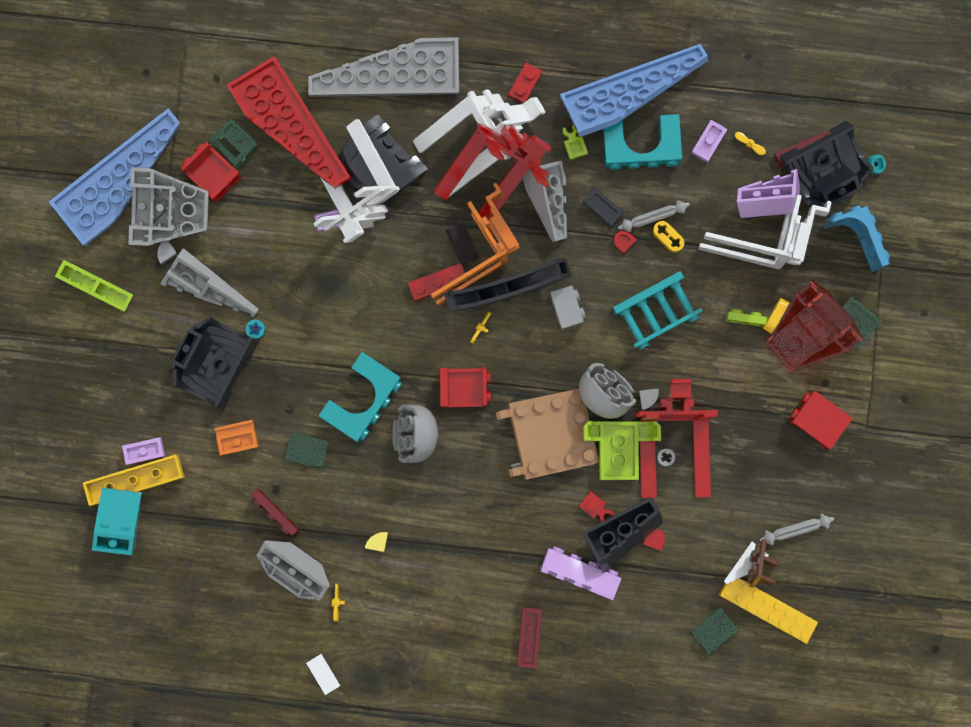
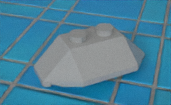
(293, 569)

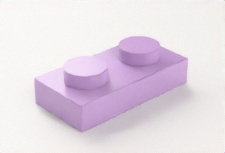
(709, 141)
(143, 451)

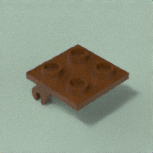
(758, 558)

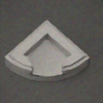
(166, 251)
(648, 397)

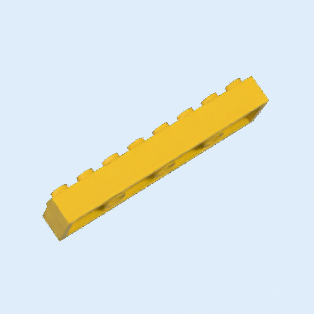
(136, 478)
(769, 609)

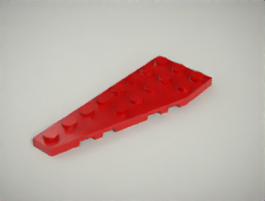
(278, 110)

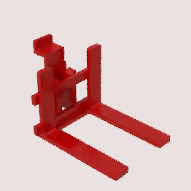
(521, 147)
(679, 390)

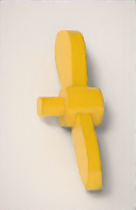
(750, 143)
(481, 327)
(336, 603)

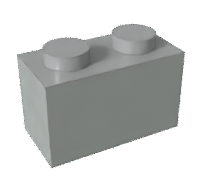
(567, 307)

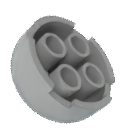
(600, 397)
(424, 435)

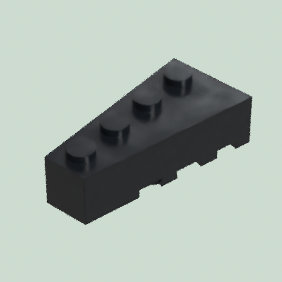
(622, 532)

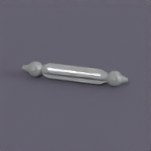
(653, 216)
(797, 529)

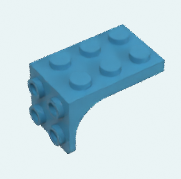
(864, 225)

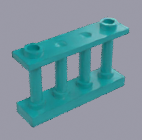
(657, 292)

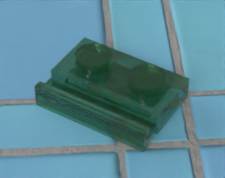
(307, 450)
(714, 630)

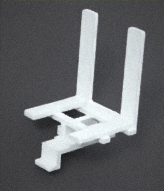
(484, 110)
(360, 216)
(795, 238)

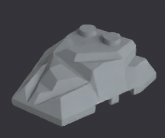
(164, 207)

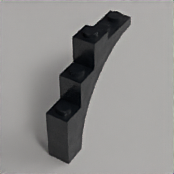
(508, 288)

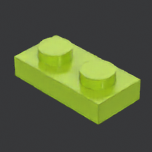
(753, 319)

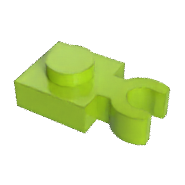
(574, 145)

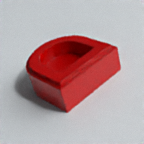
(623, 241)
(655, 539)

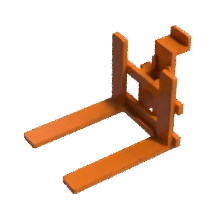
(506, 245)

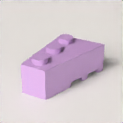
(770, 197)

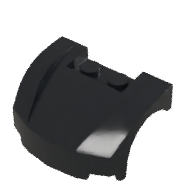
(396, 160)
(828, 167)
(211, 360)

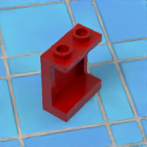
(210, 171)
(464, 387)
(820, 419)

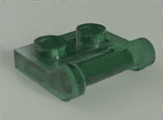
(238, 139)

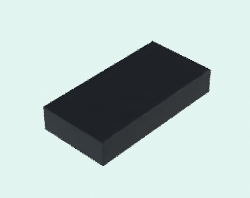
(602, 207)
(462, 244)

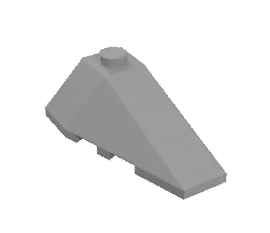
(549, 200)

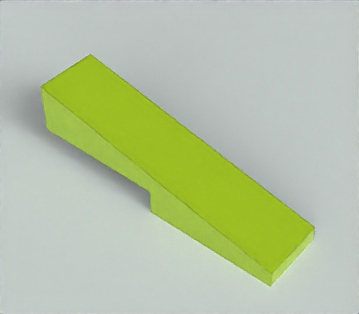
(94, 285)

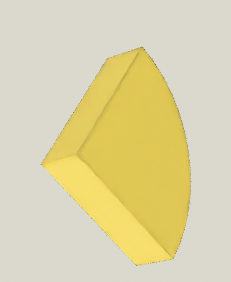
(377, 542)

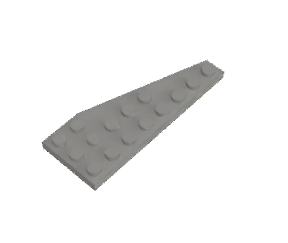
(416, 68)

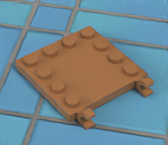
(550, 434)

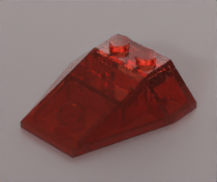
(813, 329)

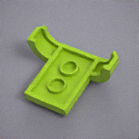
(620, 446)

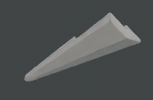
(193, 276)

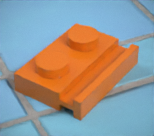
(236, 437)

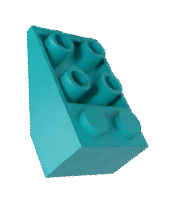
(117, 521)

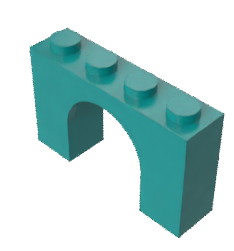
(668, 151)
(357, 424)

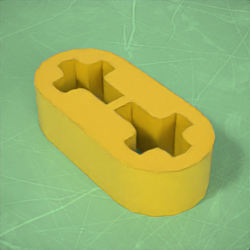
(665, 239)
(776, 315)

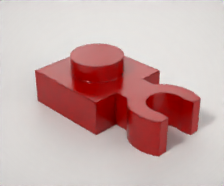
(594, 506)

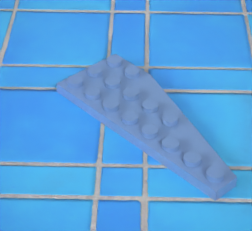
(619, 95)
(104, 191)

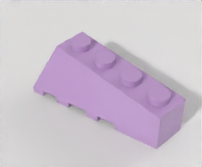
(580, 573)

